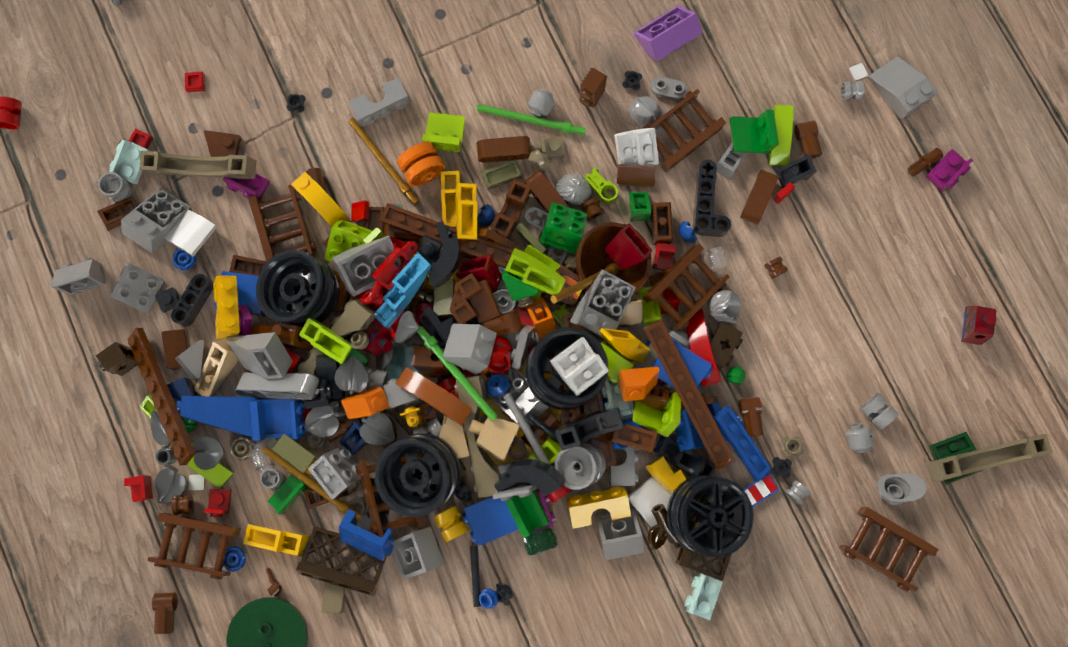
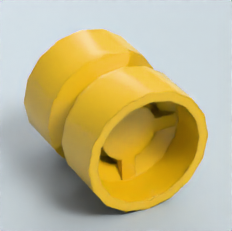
(451, 524)

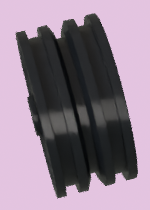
(305, 286)
(538, 363)
(401, 496)
(710, 515)

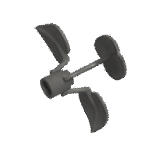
(406, 331)
(322, 420)
(168, 482)

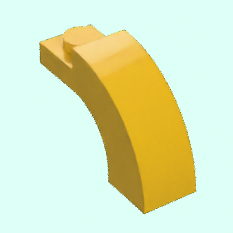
(319, 199)

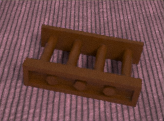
(698, 136)
(263, 224)
(668, 281)
(189, 526)
(377, 528)
(905, 539)

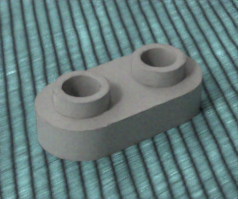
(668, 90)

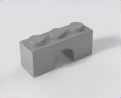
(394, 99)
(625, 474)

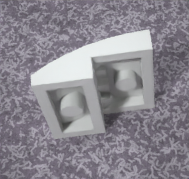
(637, 147)
(190, 232)
(579, 366)
(648, 496)

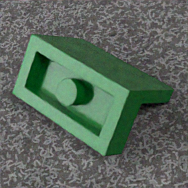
(287, 494)
(527, 513)

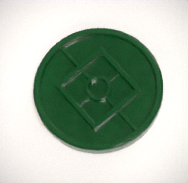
(267, 624)

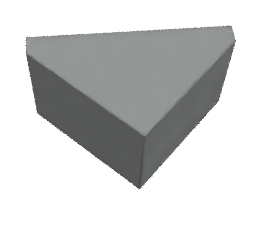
(191, 360)

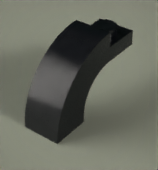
(449, 260)
(589, 426)
(686, 460)
(532, 471)

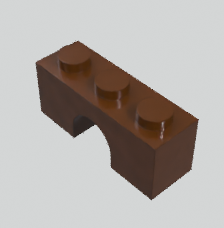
(513, 207)

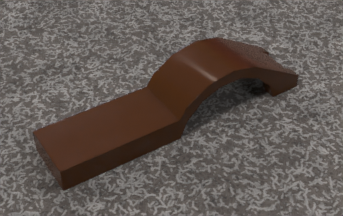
(628, 436)

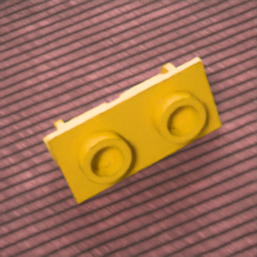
(413, 416)

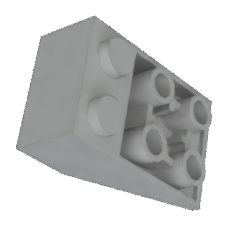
(153, 219)
(603, 304)
(261, 354)
(521, 394)

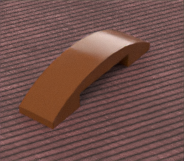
(434, 396)

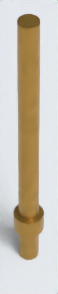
(404, 188)
(611, 268)
(342, 506)

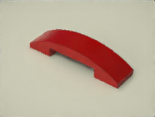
(701, 345)

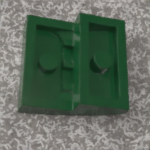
(953, 446)

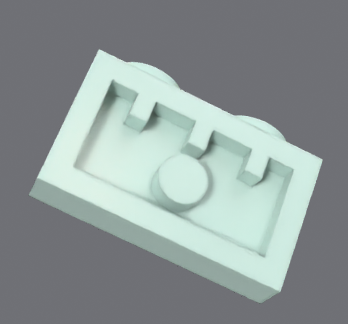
(128, 161)
(615, 399)
(703, 596)

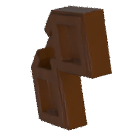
(463, 291)

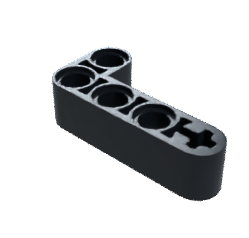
(708, 199)

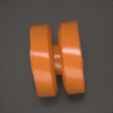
(420, 164)

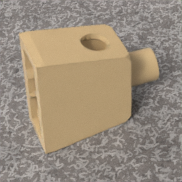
(495, 436)

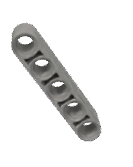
(290, 387)

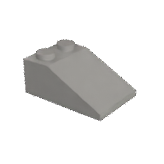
(902, 87)
(360, 262)

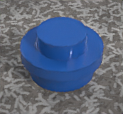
(488, 598)

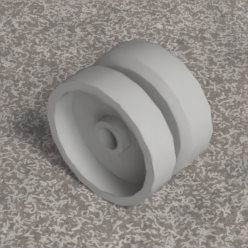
(581, 465)

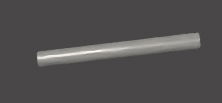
(525, 427)

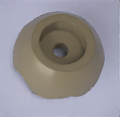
(539, 161)
(237, 444)

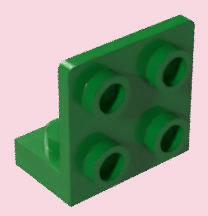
(754, 133)
(564, 228)

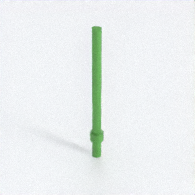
(566, 127)
(432, 344)

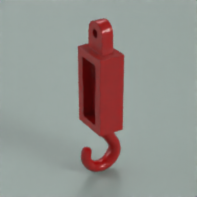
(388, 271)

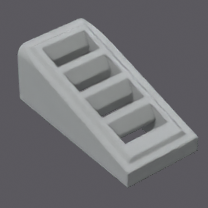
(725, 167)

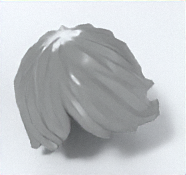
(574, 189)
(725, 306)

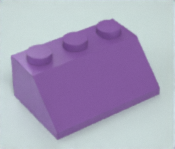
(668, 32)

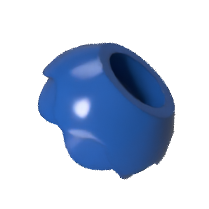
(486, 216)
(687, 232)
(178, 260)
(501, 388)
(240, 556)

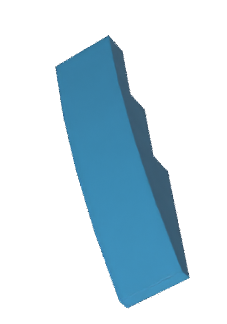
(403, 291)

